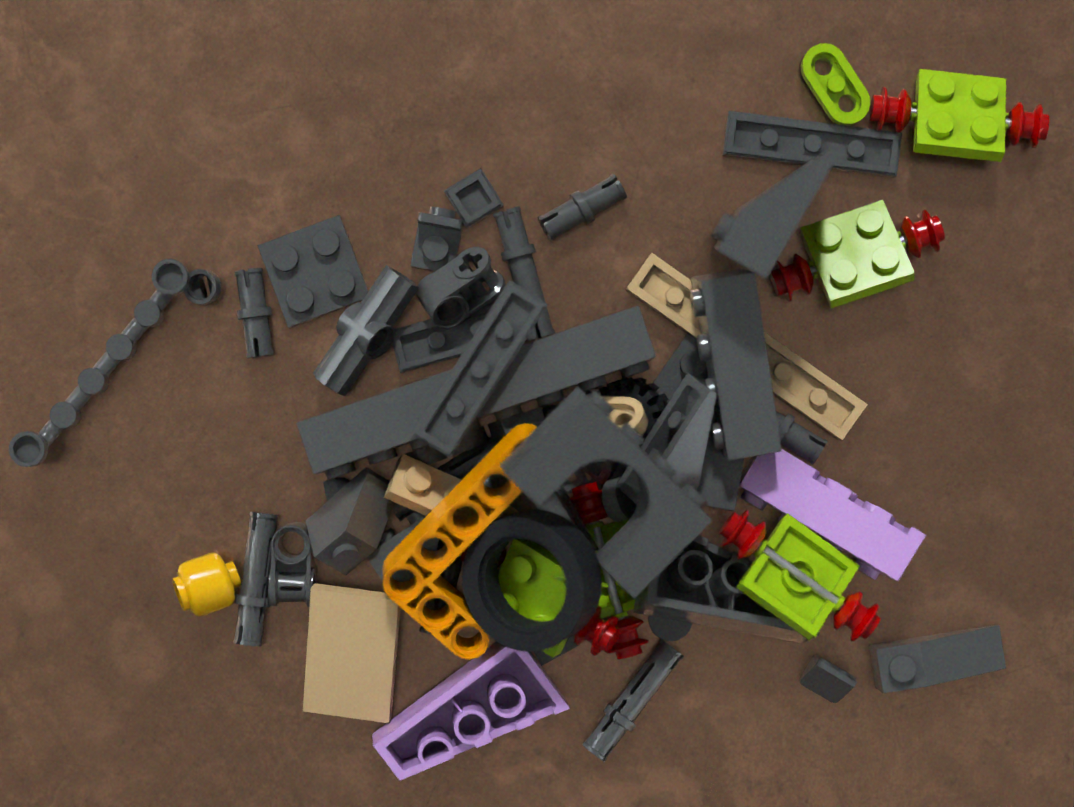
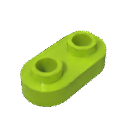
(839, 83)

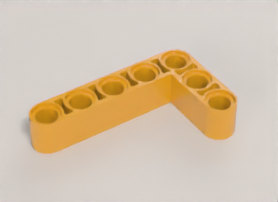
(457, 535)

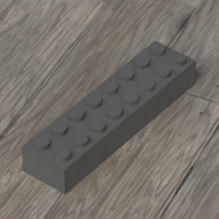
(537, 372)

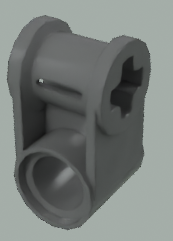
(457, 290)
(291, 568)

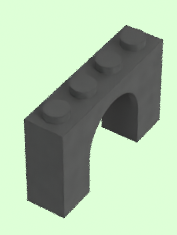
(583, 433)

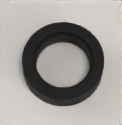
(488, 602)

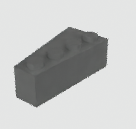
(736, 363)
(703, 591)

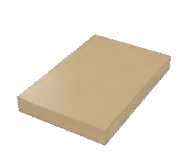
(351, 653)

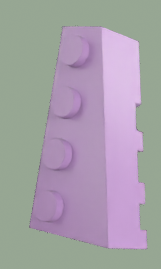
(831, 513)
(468, 710)

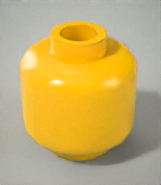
(206, 584)

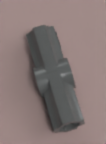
(365, 330)

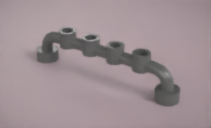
(169, 279)

